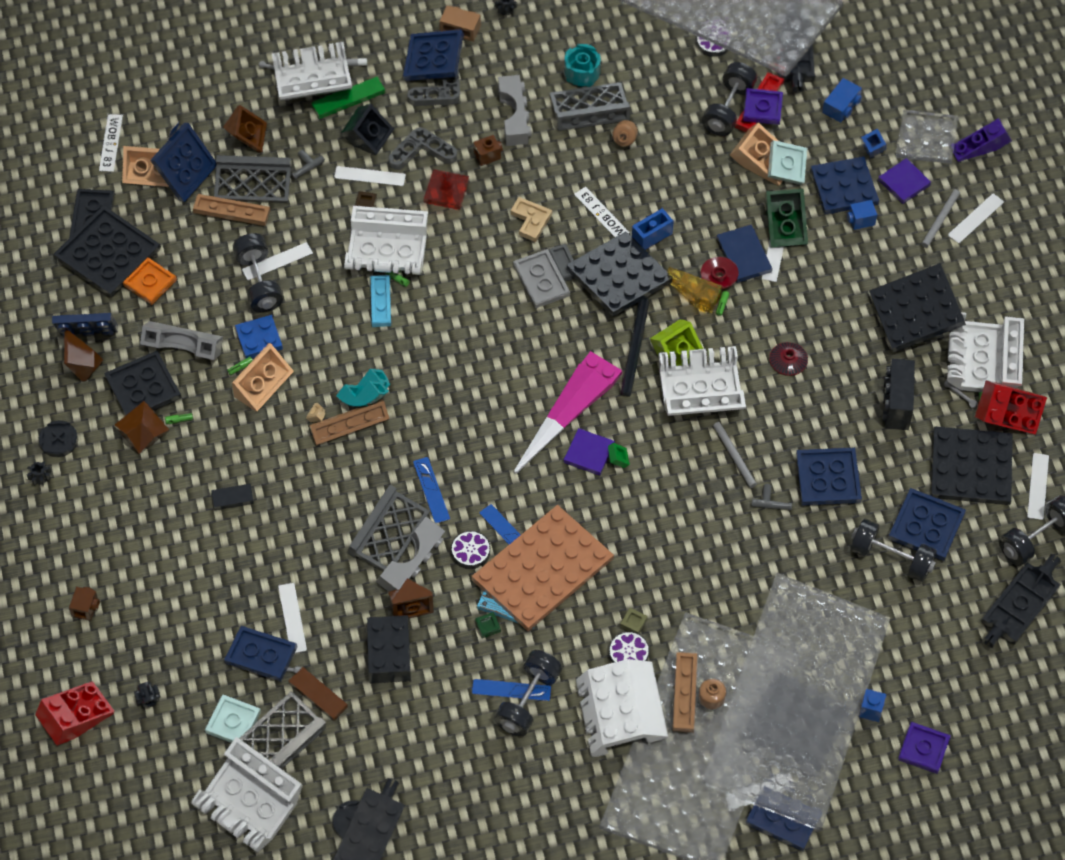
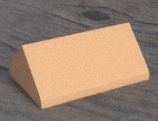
(138, 167)
(261, 378)

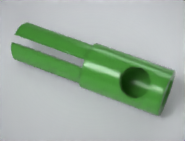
(400, 279)
(722, 303)
(241, 365)
(178, 418)

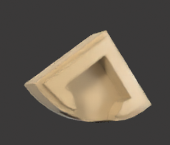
(316, 413)

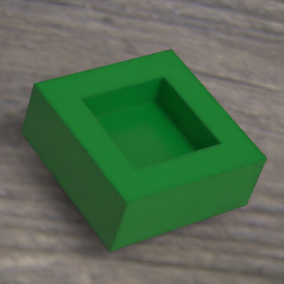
(618, 455)

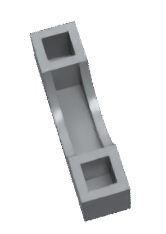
(515, 127)
(197, 342)
(423, 538)

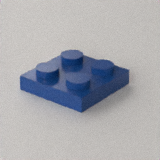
(256, 335)

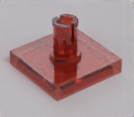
(446, 189)

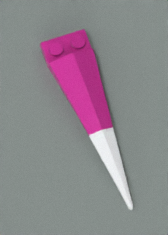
(585, 386)

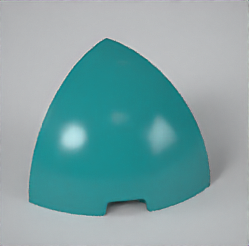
(368, 391)

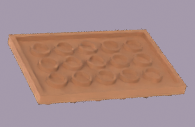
(542, 567)

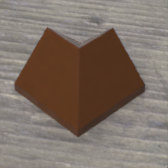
(247, 128)
(79, 356)
(141, 427)
(411, 600)

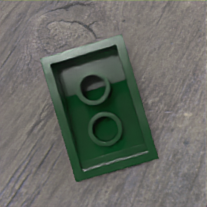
(786, 217)

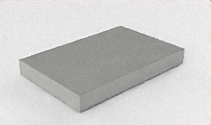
(541, 278)

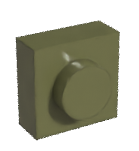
(633, 621)

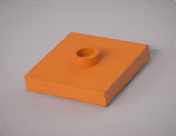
(149, 281)

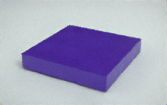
(763, 106)
(904, 181)
(588, 452)
(924, 747)

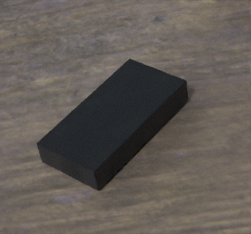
(232, 496)

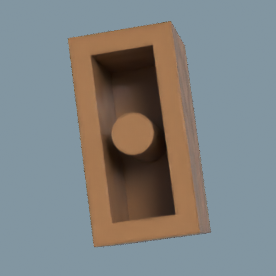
(458, 19)

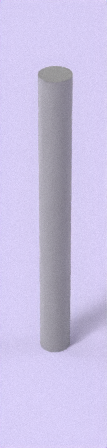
(941, 217)
(735, 455)

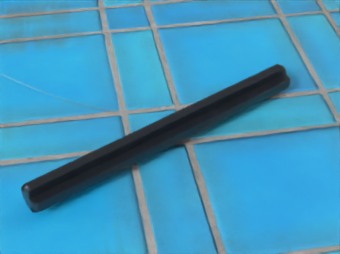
(635, 347)

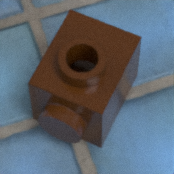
(487, 150)
(84, 603)

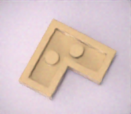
(534, 215)

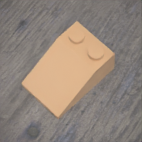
(754, 152)

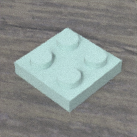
(787, 162)
(232, 719)

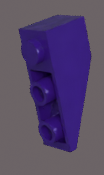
(982, 141)

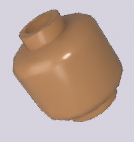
(625, 133)
(712, 693)

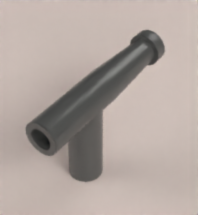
(310, 164)
(765, 502)

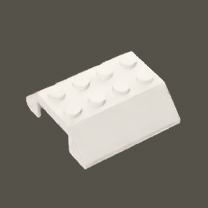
(312, 76)
(387, 240)
(986, 353)
(701, 384)
(621, 704)
(249, 795)

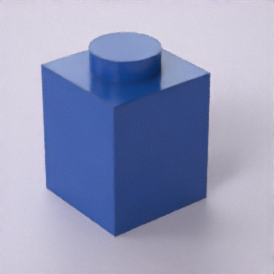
(873, 143)
(862, 215)
(872, 705)

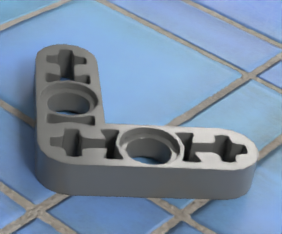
(443, 92)
(418, 144)

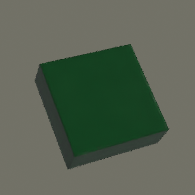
(487, 625)

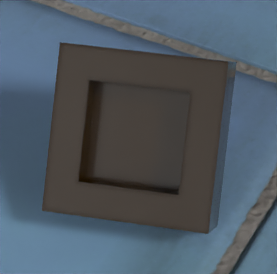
(366, 199)

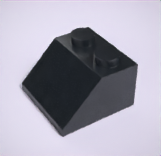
(367, 129)

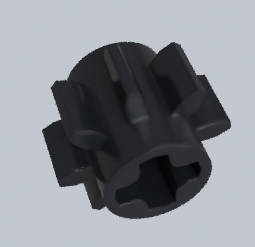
(505, 7)
(39, 473)
(147, 694)

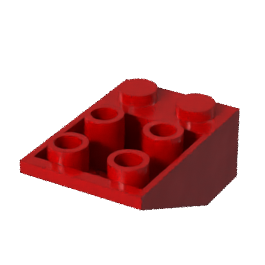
(1010, 407)
(73, 712)

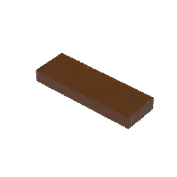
(318, 694)

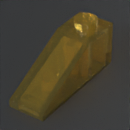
(696, 290)

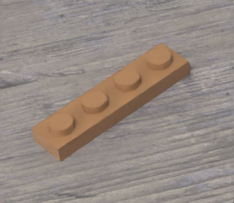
(231, 209)
(349, 422)
(685, 692)

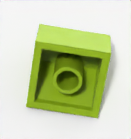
(676, 338)

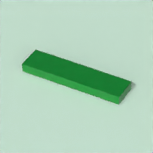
(348, 98)

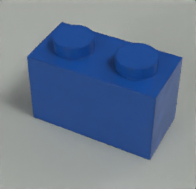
(842, 100)
(653, 229)

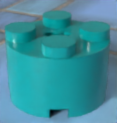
(582, 65)

